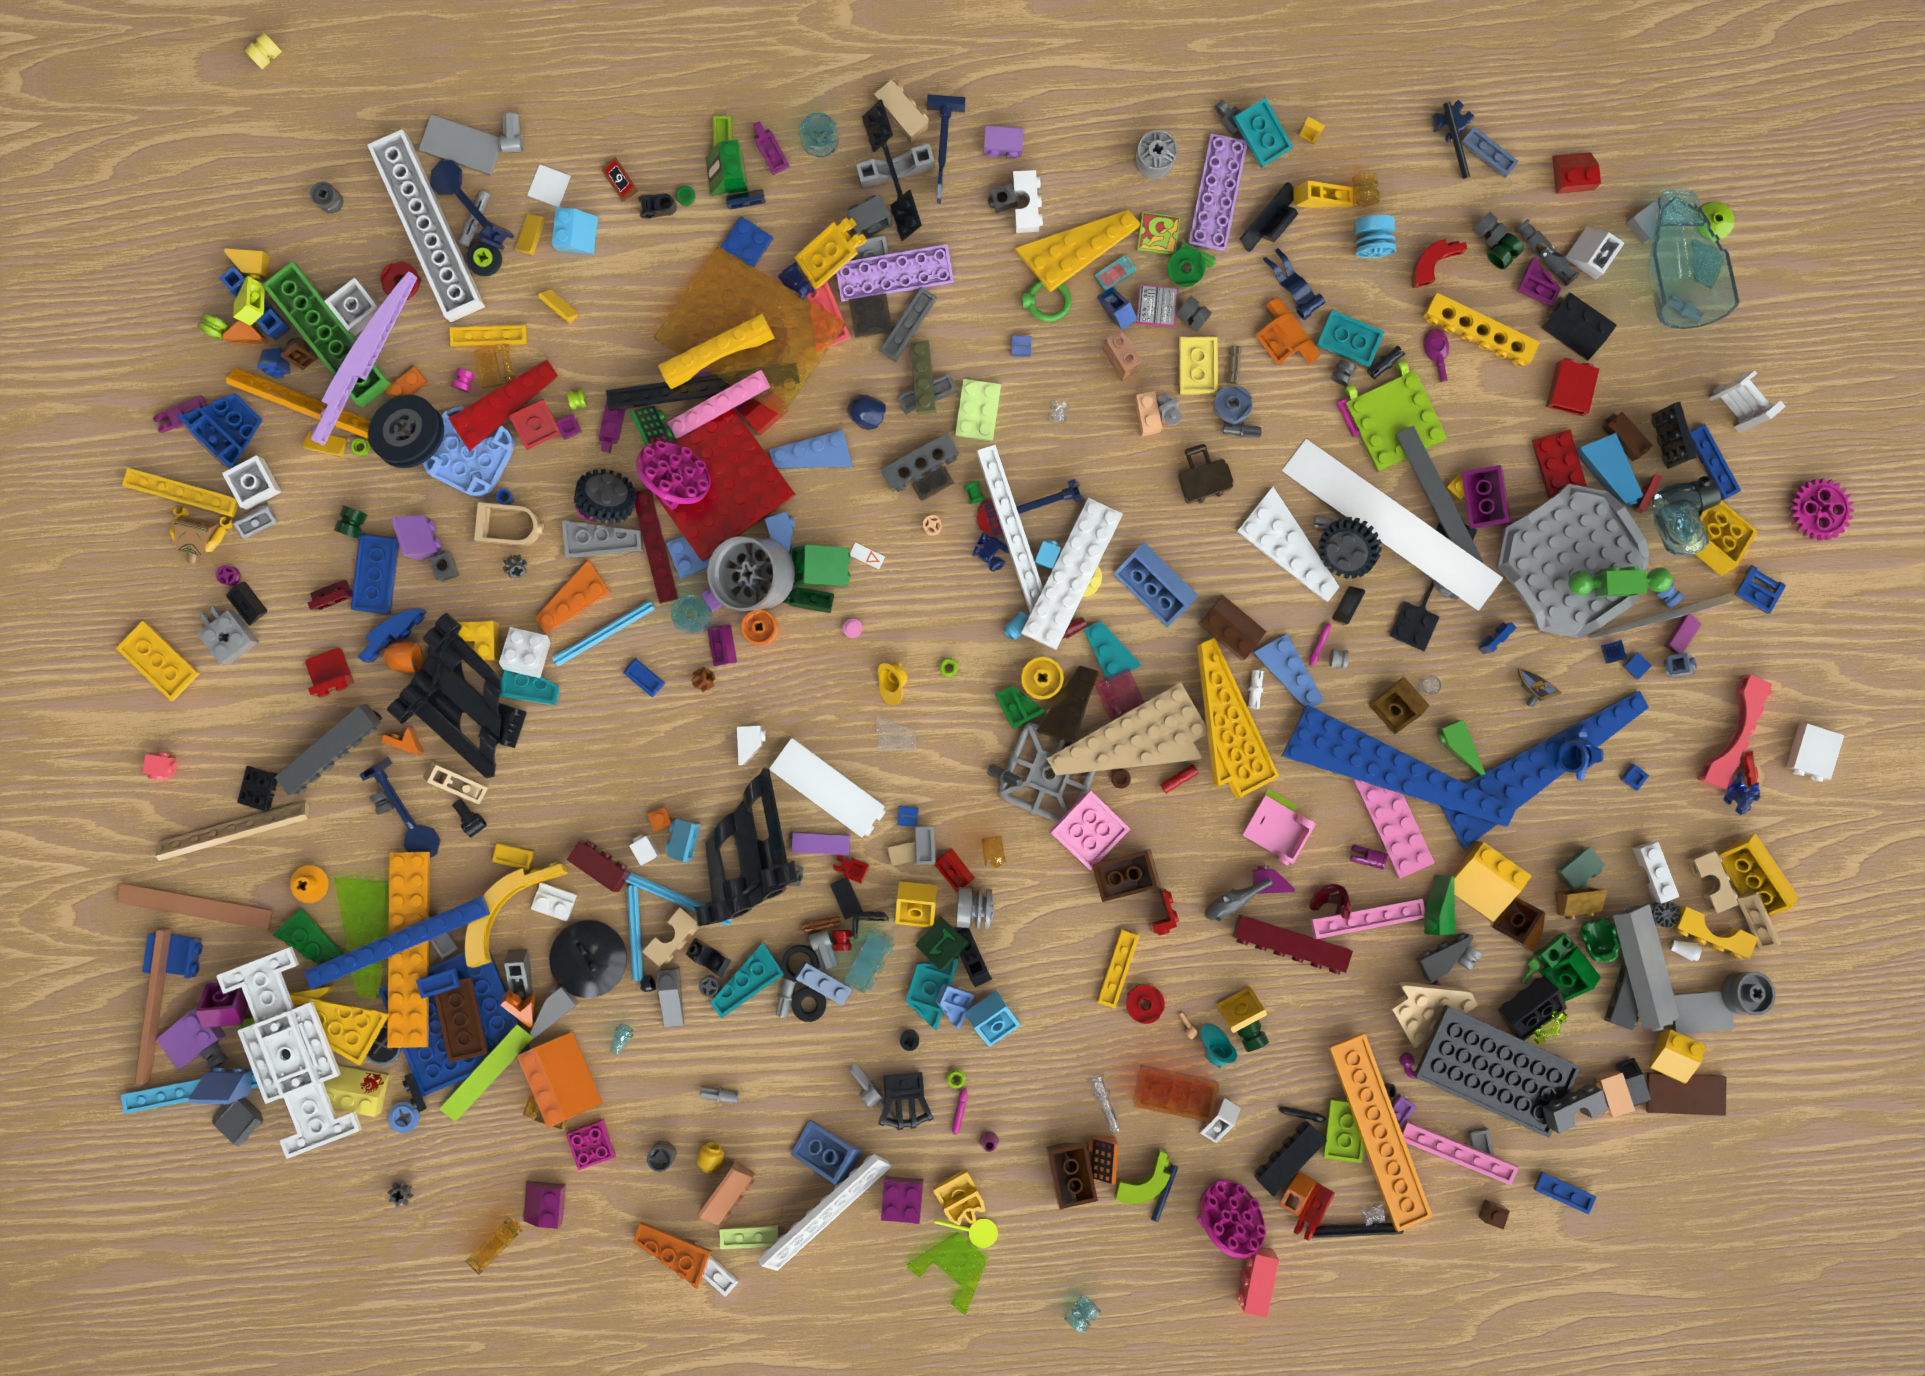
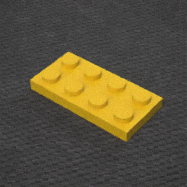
(157, 660)

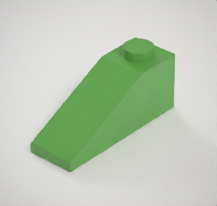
(1459, 742)

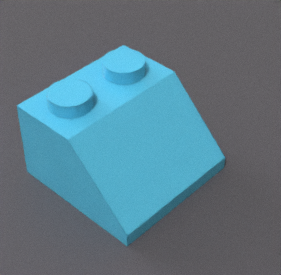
(574, 231)
(682, 840)
(992, 1018)

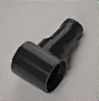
(471, 822)

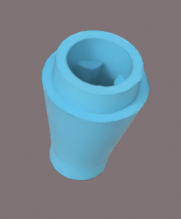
(1015, 627)

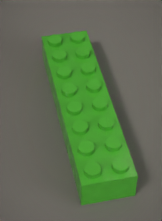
(321, 328)

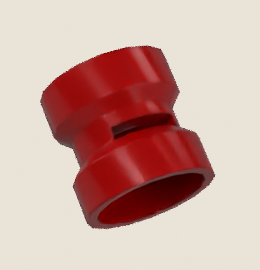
(842, 940)

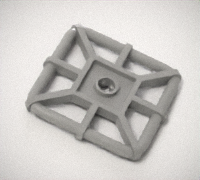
(1037, 778)

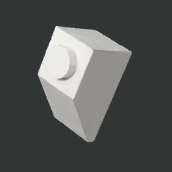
(749, 740)
(1223, 1120)

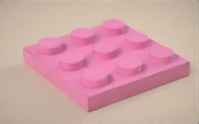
(1089, 829)

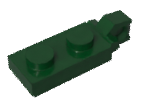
(810, 599)

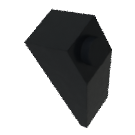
(973, 959)

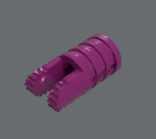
(1372, 857)

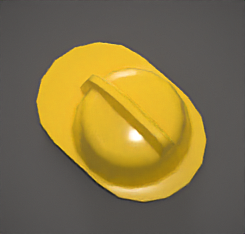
(891, 681)

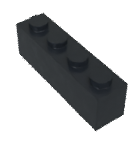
(1289, 1158)

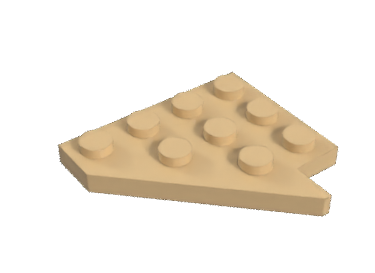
(1422, 1006)

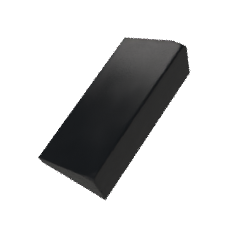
(246, 603)
(1348, 605)

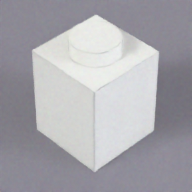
(644, 849)

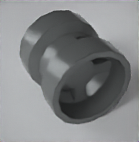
(1343, 372)
(384, 806)
(217, 1059)

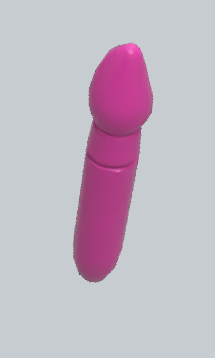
(1319, 644)
(959, 1111)

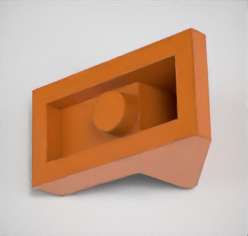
(409, 742)
(521, 1009)

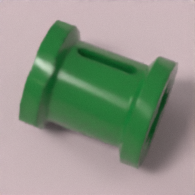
(974, 492)

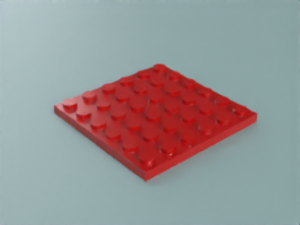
(742, 485)

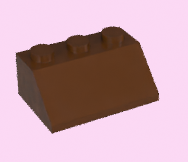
(1232, 628)
(1071, 1174)

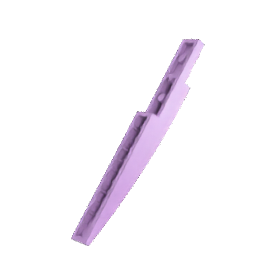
(361, 357)

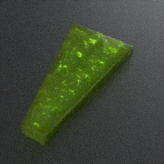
(364, 920)

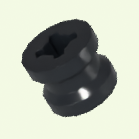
(909, 1036)

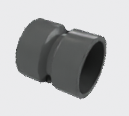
(326, 197)
(1490, 229)
(1193, 313)
(661, 1156)

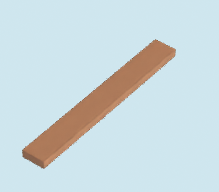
(194, 906)
(153, 1006)

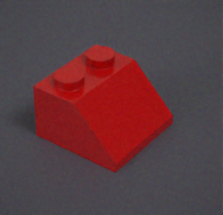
(1576, 173)
(758, 415)

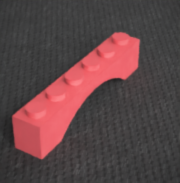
(1751, 697)

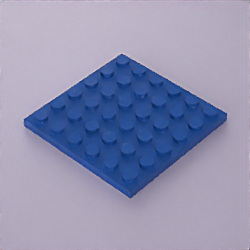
(430, 1063)

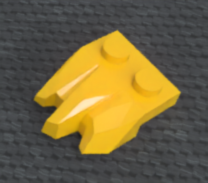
(959, 1197)

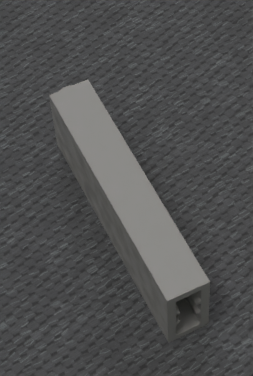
(1646, 967)

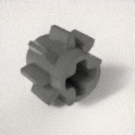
(515, 566)
(405, 1191)

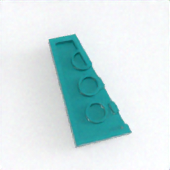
(751, 978)

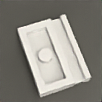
(554, 901)

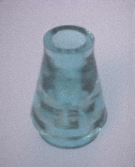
(622, 1036)

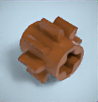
(703, 679)

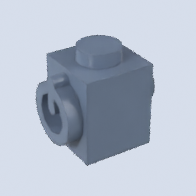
(1680, 665)

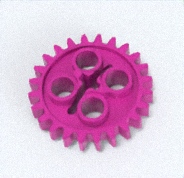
(1810, 521)

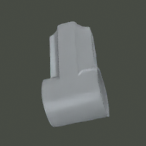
(511, 139)
(822, 944)

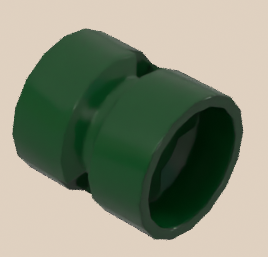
(1507, 250)
(350, 522)
(1253, 1036)

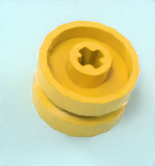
(1053, 678)

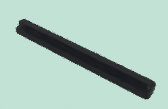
(1355, 1230)

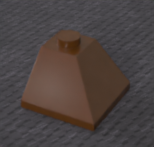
(1521, 923)

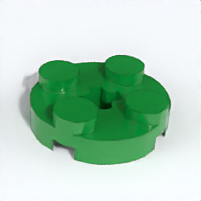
(1193, 258)

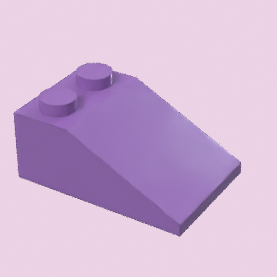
(417, 536)
(188, 1039)

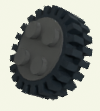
(605, 496)
(1349, 547)

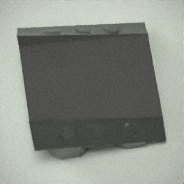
(238, 1120)

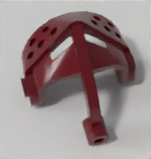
(1341, 899)

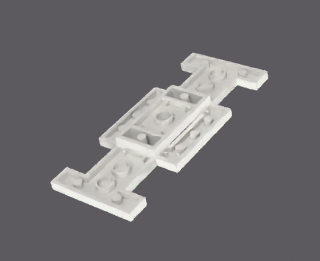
(278, 1029)

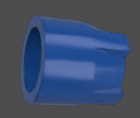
(501, 493)

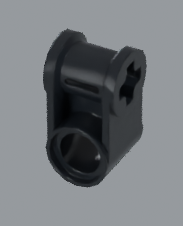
(653, 205)

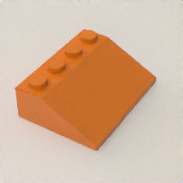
(559, 1079)

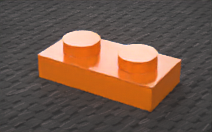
(407, 383)

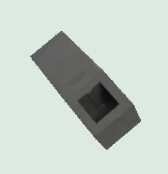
(1441, 960)

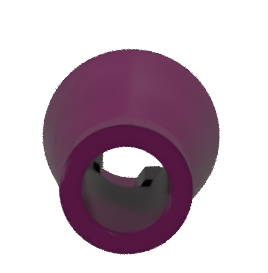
(989, 1137)

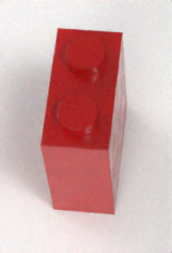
(1573, 387)

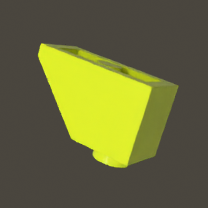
(249, 301)

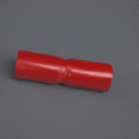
(1178, 779)

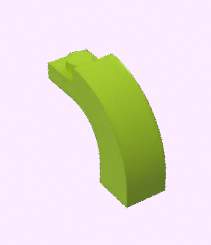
(1144, 1190)

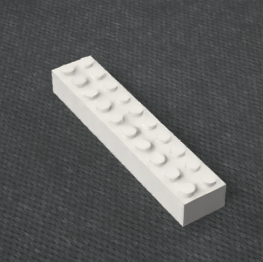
(426, 225)

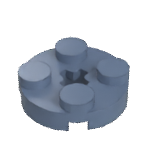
(1233, 414)

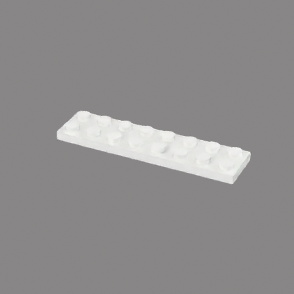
(1072, 574)
(825, 1212)

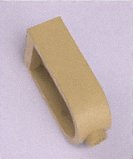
(483, 520)

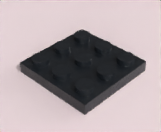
(1673, 435)

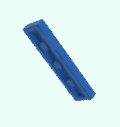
(1713, 461)

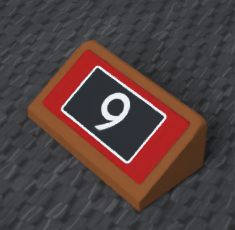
(619, 179)

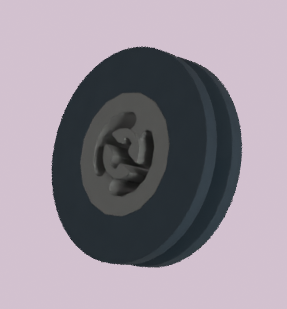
(393, 443)

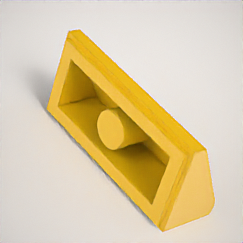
(530, 234)
(558, 305)
(333, 445)

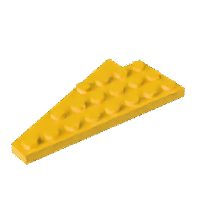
(1233, 738)

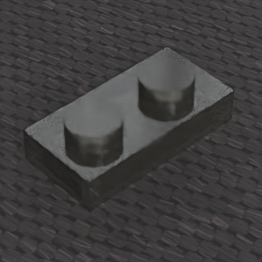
(932, 483)

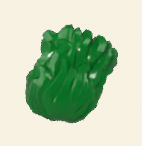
(1601, 940)

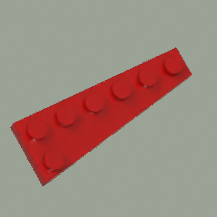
(490, 412)

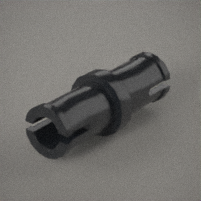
(1386, 362)

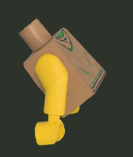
(196, 535)

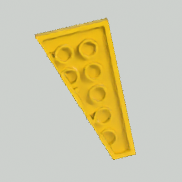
(1066, 253)
(347, 1027)

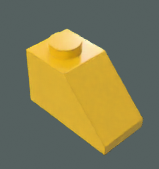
(250, 262)

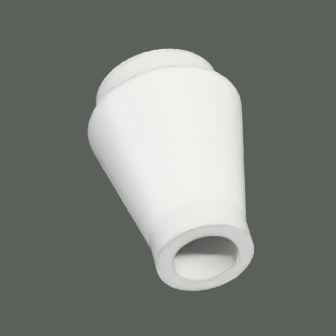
(1686, 949)

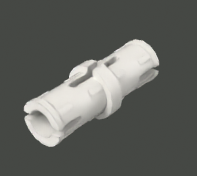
(1255, 689)

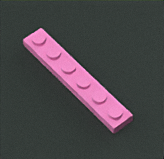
(719, 404)
(1368, 918)
(1459, 1153)

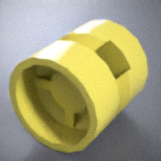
(262, 50)

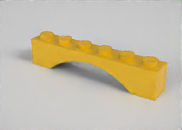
(744, 336)

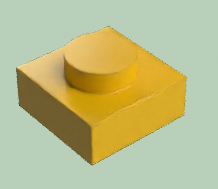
(1456, 487)

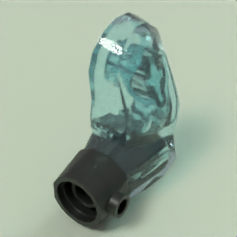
(1677, 514)

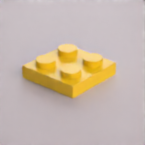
(1241, 1009)

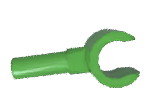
(1534, 965)

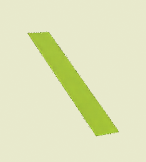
(486, 1073)

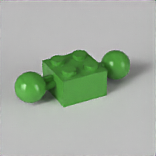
(1626, 582)

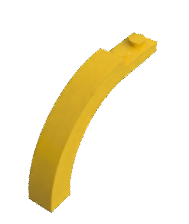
(478, 932)

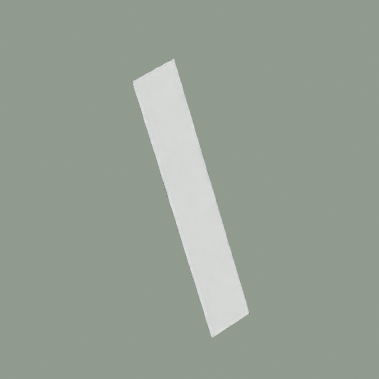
(1393, 523)

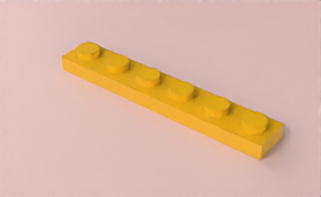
(180, 492)

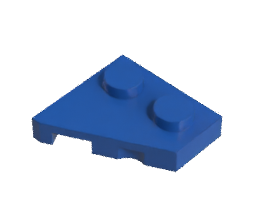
(1502, 632)

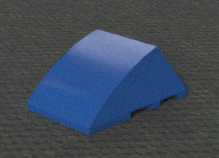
(223, 427)

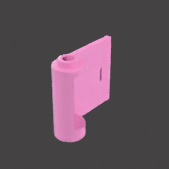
(1280, 831)

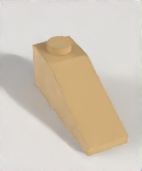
(454, 782)

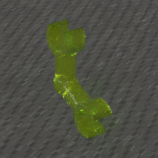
(1554, 1031)

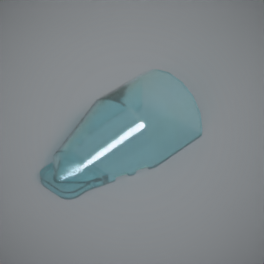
(1688, 266)

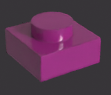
(568, 426)

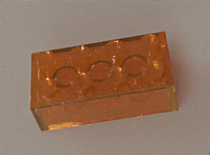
(1176, 1093)

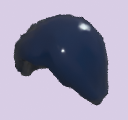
(866, 411)

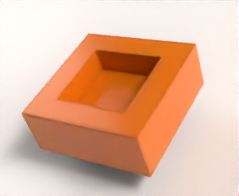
(659, 819)

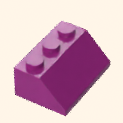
(1486, 497)

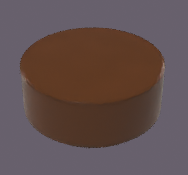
(1121, 778)

